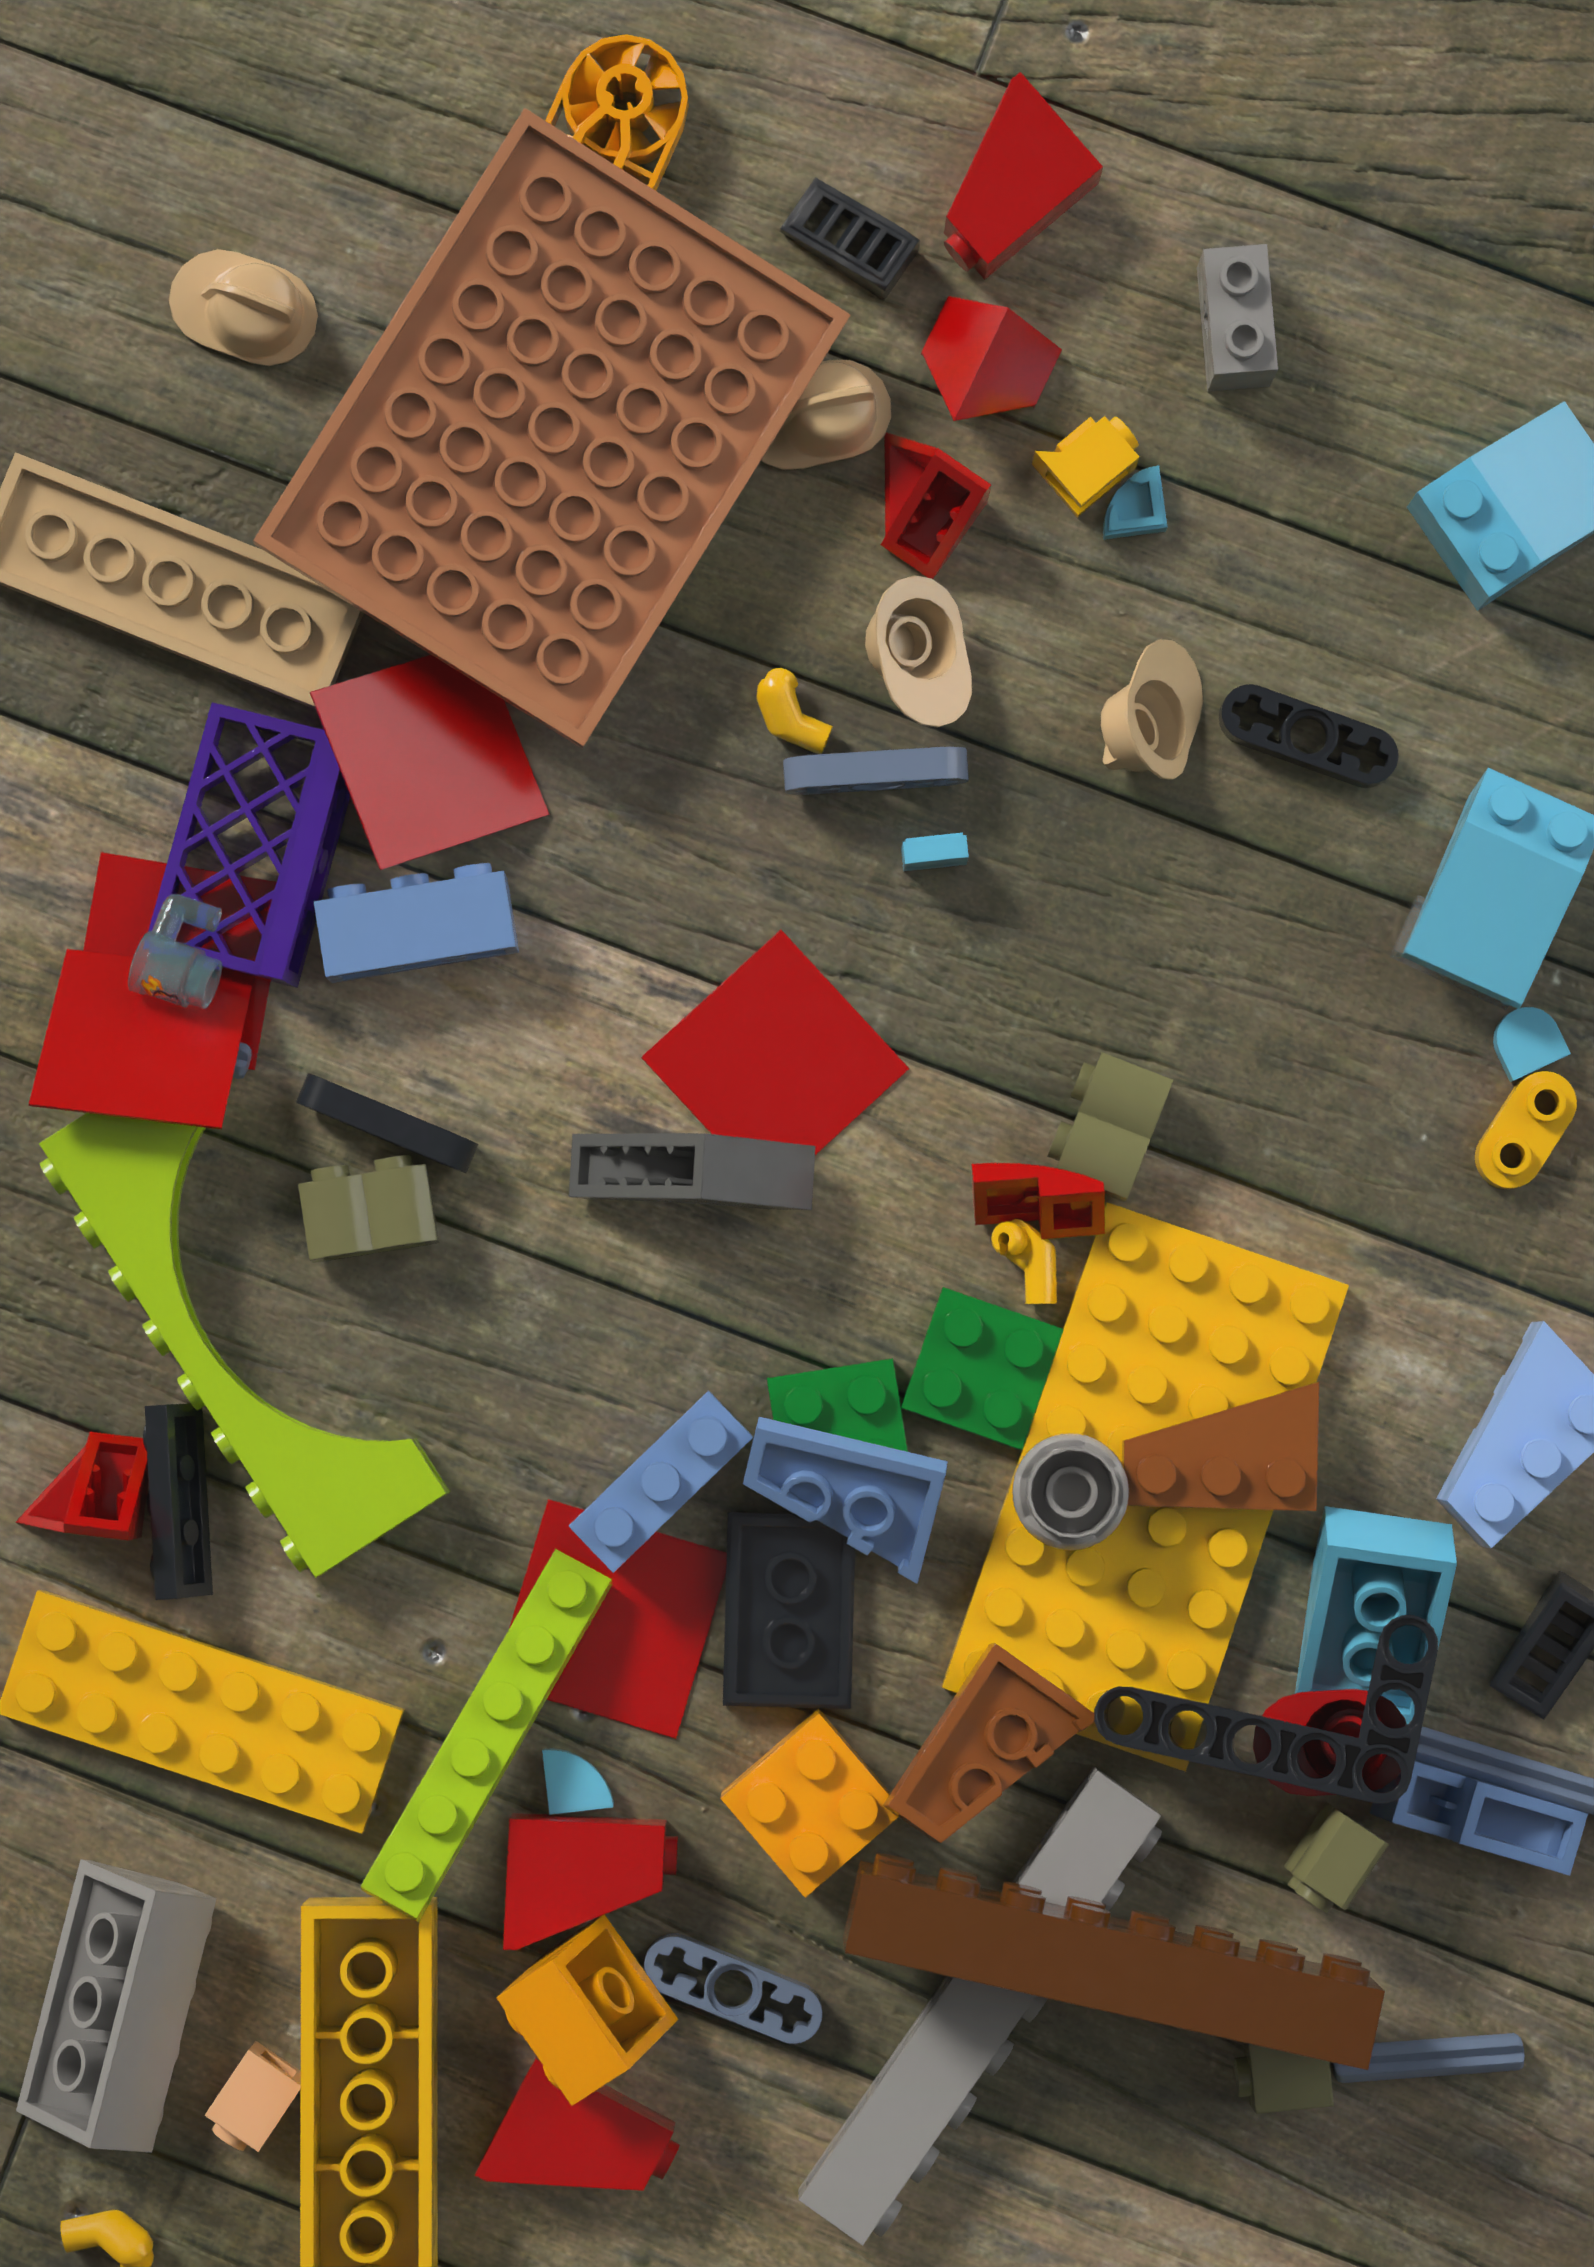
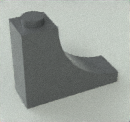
(692, 1170)

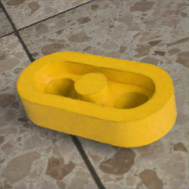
(1527, 1129)

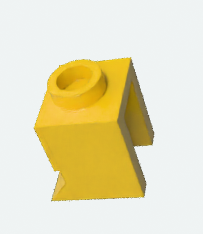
(1089, 462)

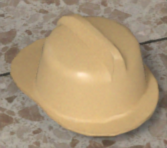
(243, 307)
(834, 419)
(921, 651)
(1155, 715)

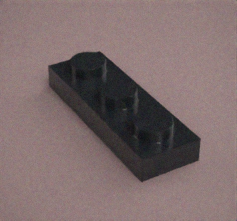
(178, 1501)

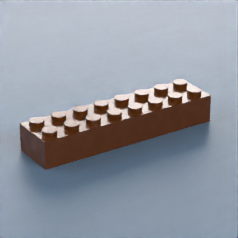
(1114, 1963)

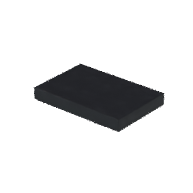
(787, 1613)

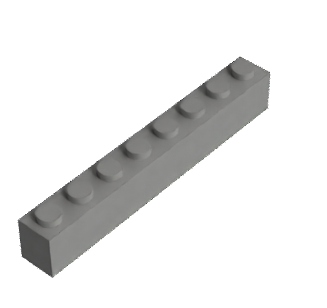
(968, 2024)

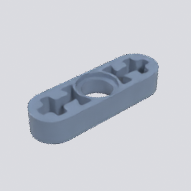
(875, 770)
(783, 1992)

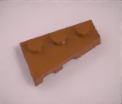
(1232, 1459)
(983, 1743)

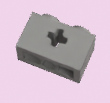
(1237, 317)

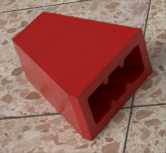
(1018, 181)
(579, 1869)
(593, 2144)

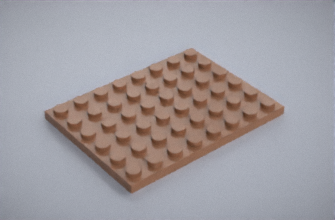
(552, 428)

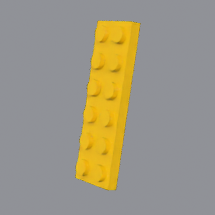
(200, 1711)

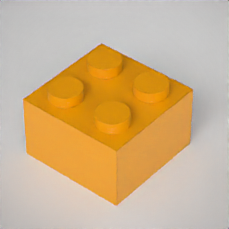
(810, 1803)
(587, 2010)

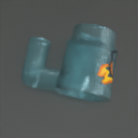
(173, 968)

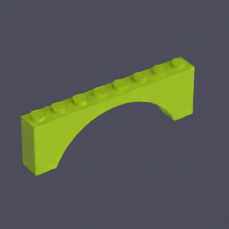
(322, 1486)

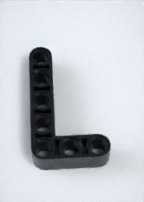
(1288, 1737)

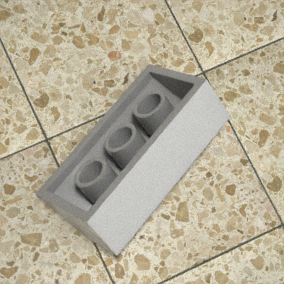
(116, 2007)

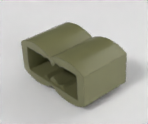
(1112, 1123)
(368, 1210)
(1333, 1859)

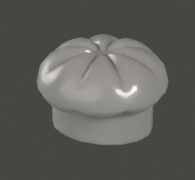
(1070, 1491)

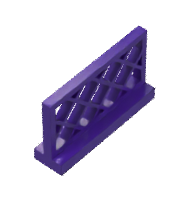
(308, 850)

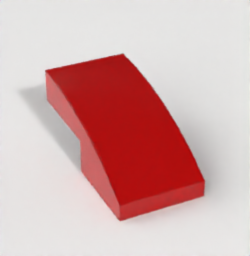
(1060, 1199)

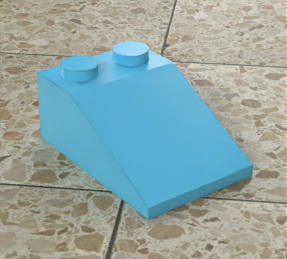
(1512, 505)
(1502, 888)
(1360, 1580)

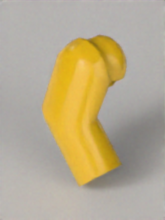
(783, 713)
(1033, 1255)
(114, 2233)

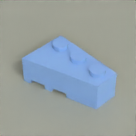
(1526, 1440)

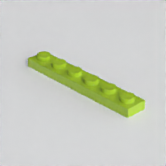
(486, 1735)

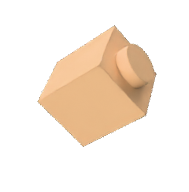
(254, 2098)

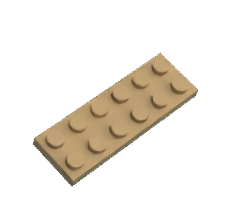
(169, 582)

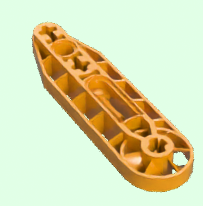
(591, 111)

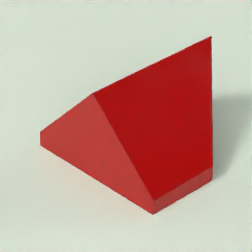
(987, 359)
(927, 503)
(97, 1491)

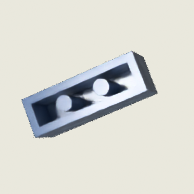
(415, 923)
(661, 1481)

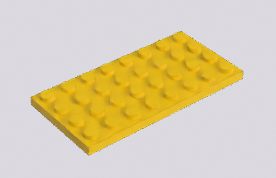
(1151, 1340)

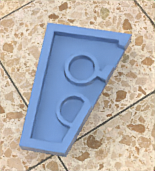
(856, 1487)

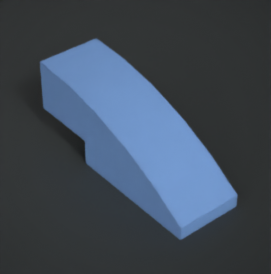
(1486, 1817)

